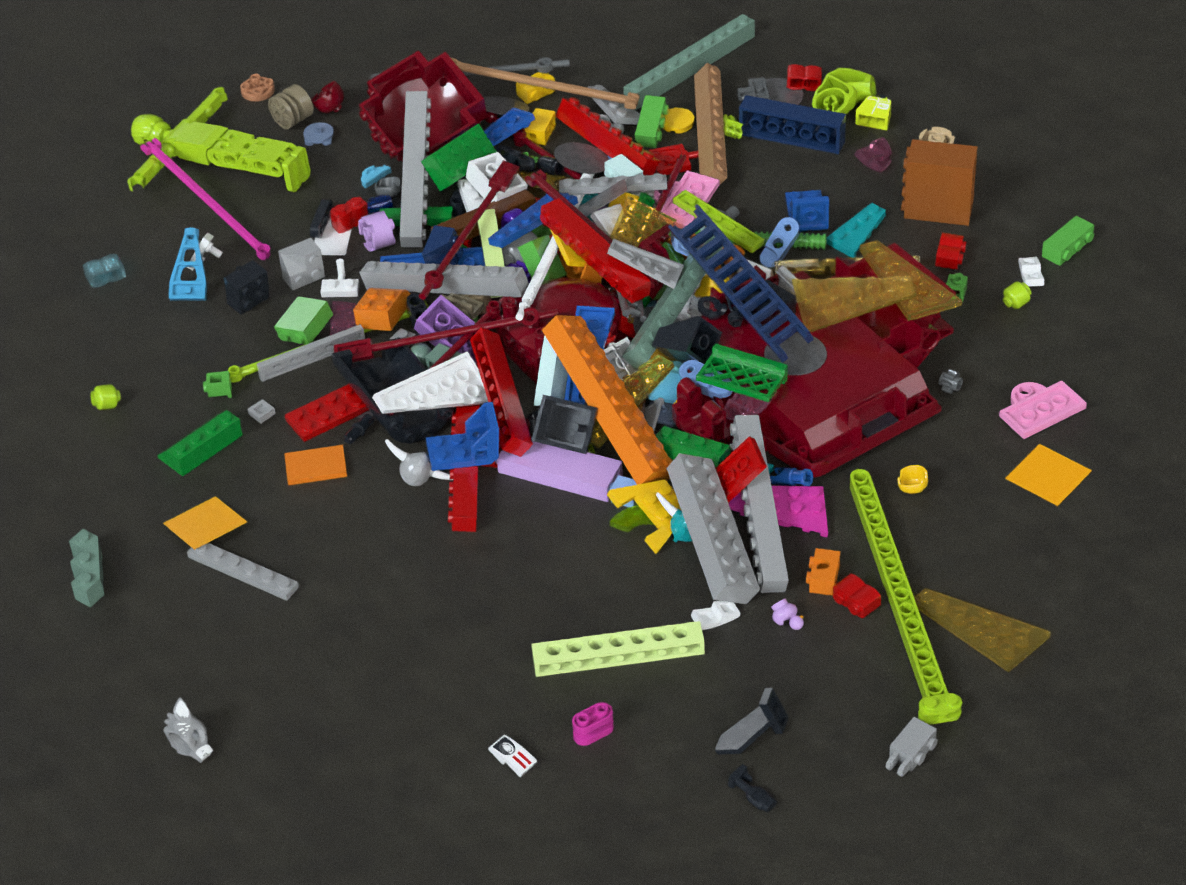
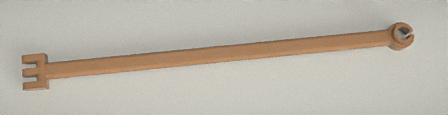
(630, 100)

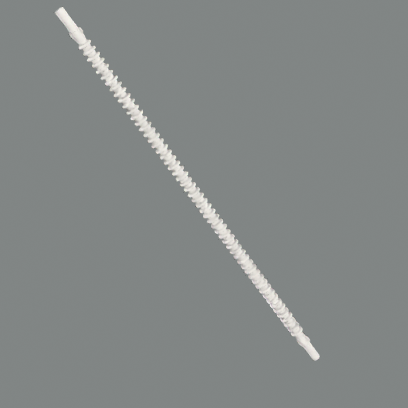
(543, 266)

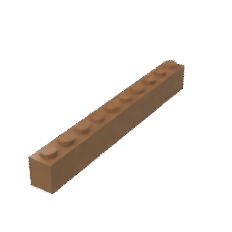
(710, 123)

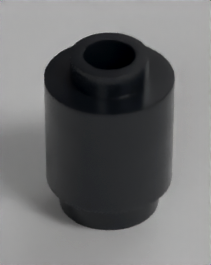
(550, 165)

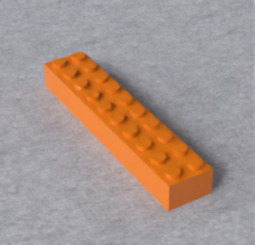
(604, 389)

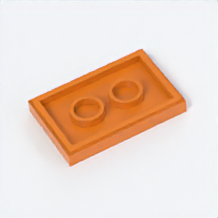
(315, 465)

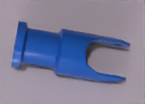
(792, 476)

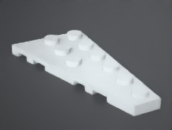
(442, 386)

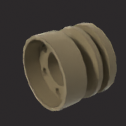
(290, 106)

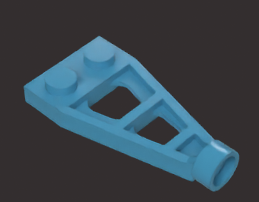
(188, 290)

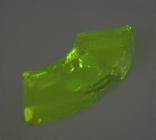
(630, 518)

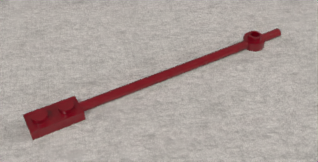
(499, 182)
(364, 348)

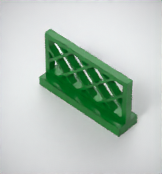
(745, 364)

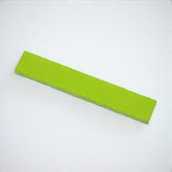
(731, 228)

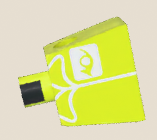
(874, 112)

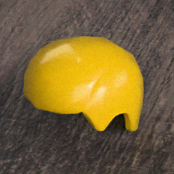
(913, 479)

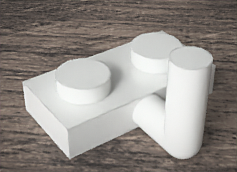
(207, 245)
(340, 287)

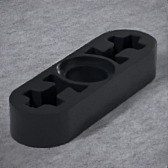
(321, 218)

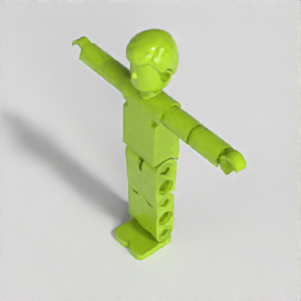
(211, 143)

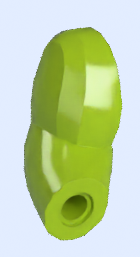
(843, 89)

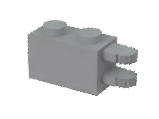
(911, 746)

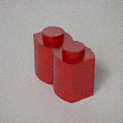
(804, 77)
(347, 215)
(950, 251)
(856, 595)

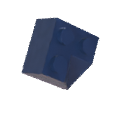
(439, 244)

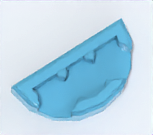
(373, 174)

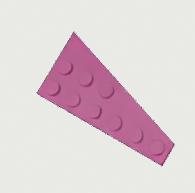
(795, 507)

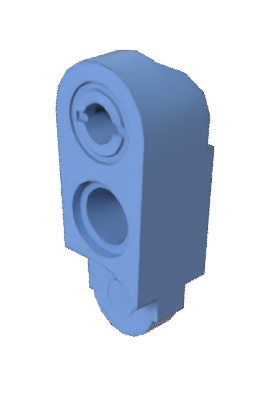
(780, 235)
(707, 389)

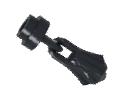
(734, 318)

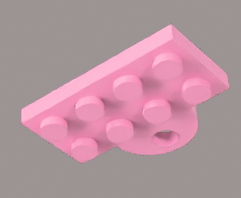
(695, 183)
(1040, 407)

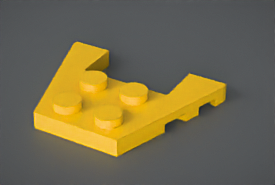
(646, 498)

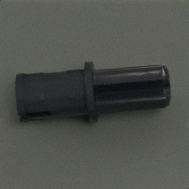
(358, 429)

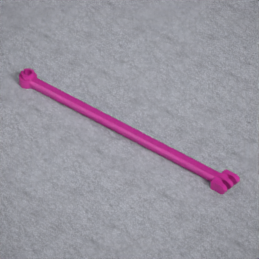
(154, 147)

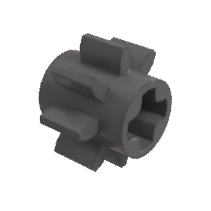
(950, 381)

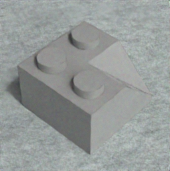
(301, 263)

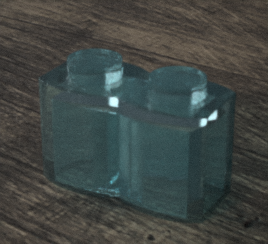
(104, 270)

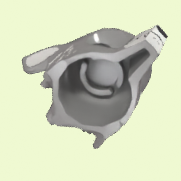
(187, 732)

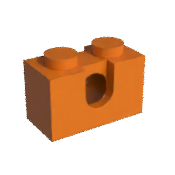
(824, 571)

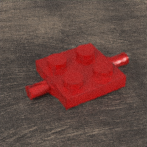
(668, 157)

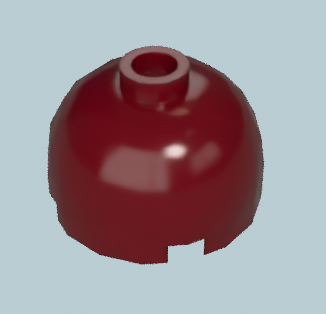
(329, 98)

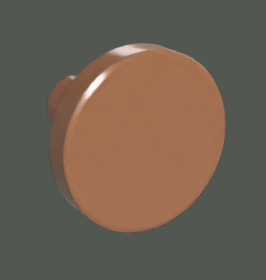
(257, 88)

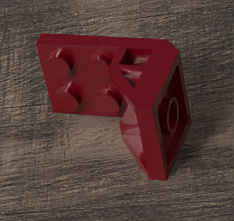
(653, 245)

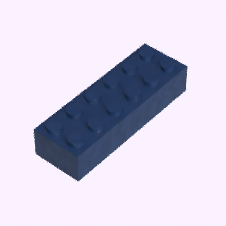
(792, 124)

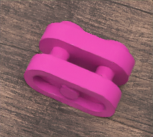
(592, 723)

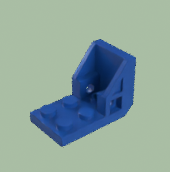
(808, 209)
(473, 448)

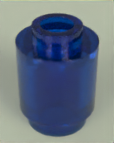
(378, 202)

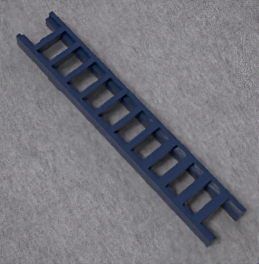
(748, 272)

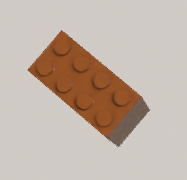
(939, 182)

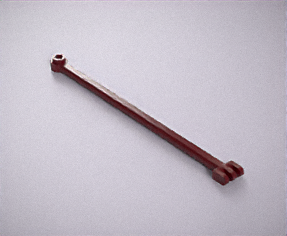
(540, 180)

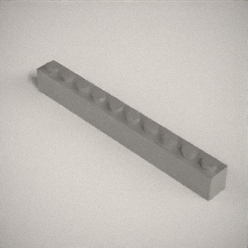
(414, 173)
(457, 278)
(761, 514)

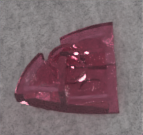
(875, 155)
(343, 316)
(744, 405)

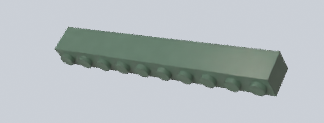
(692, 59)
(665, 311)

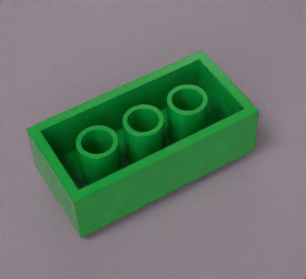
(452, 160)

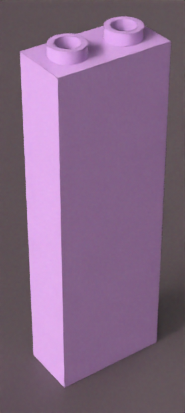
(563, 469)

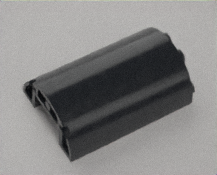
(381, 373)

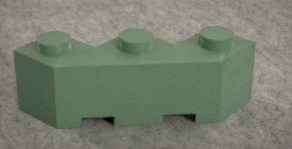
(87, 568)

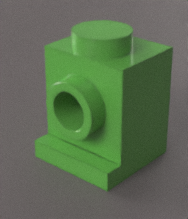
(958, 282)
(218, 384)

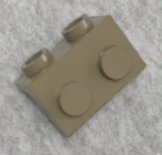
(467, 305)

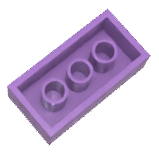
(444, 316)

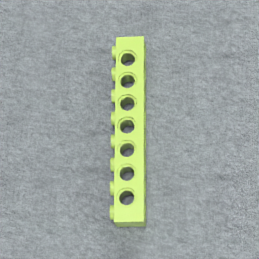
(618, 648)

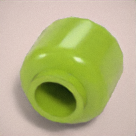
(1016, 295)
(105, 397)

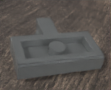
(756, 88)

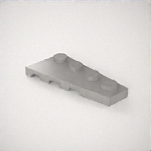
(615, 110)
(651, 264)

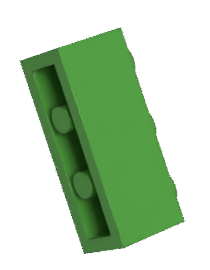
(651, 121)
(1068, 240)

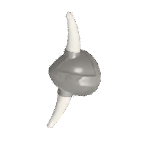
(415, 467)

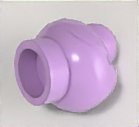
(785, 611)

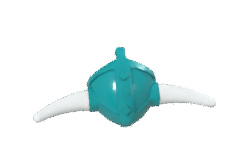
(677, 523)

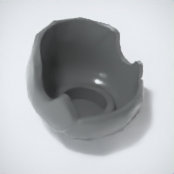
(389, 186)

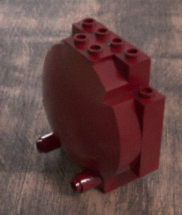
(453, 110)
(525, 344)

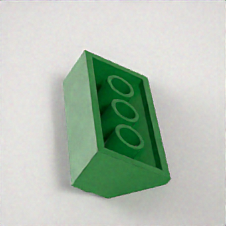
(202, 443)
(689, 444)

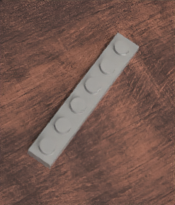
(598, 185)
(307, 354)
(244, 570)

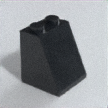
(687, 340)

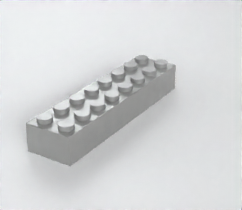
(713, 529)

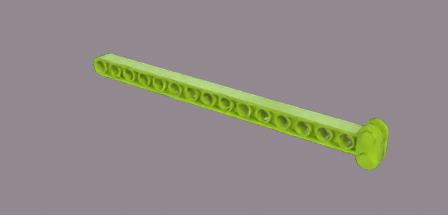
(937, 704)

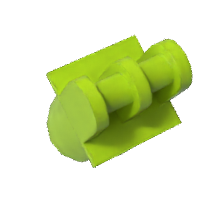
(732, 127)

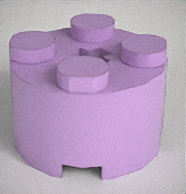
(376, 231)

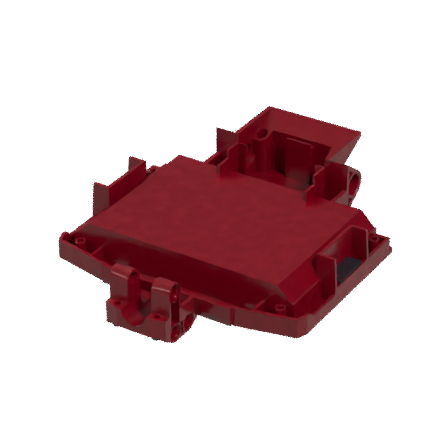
(847, 405)

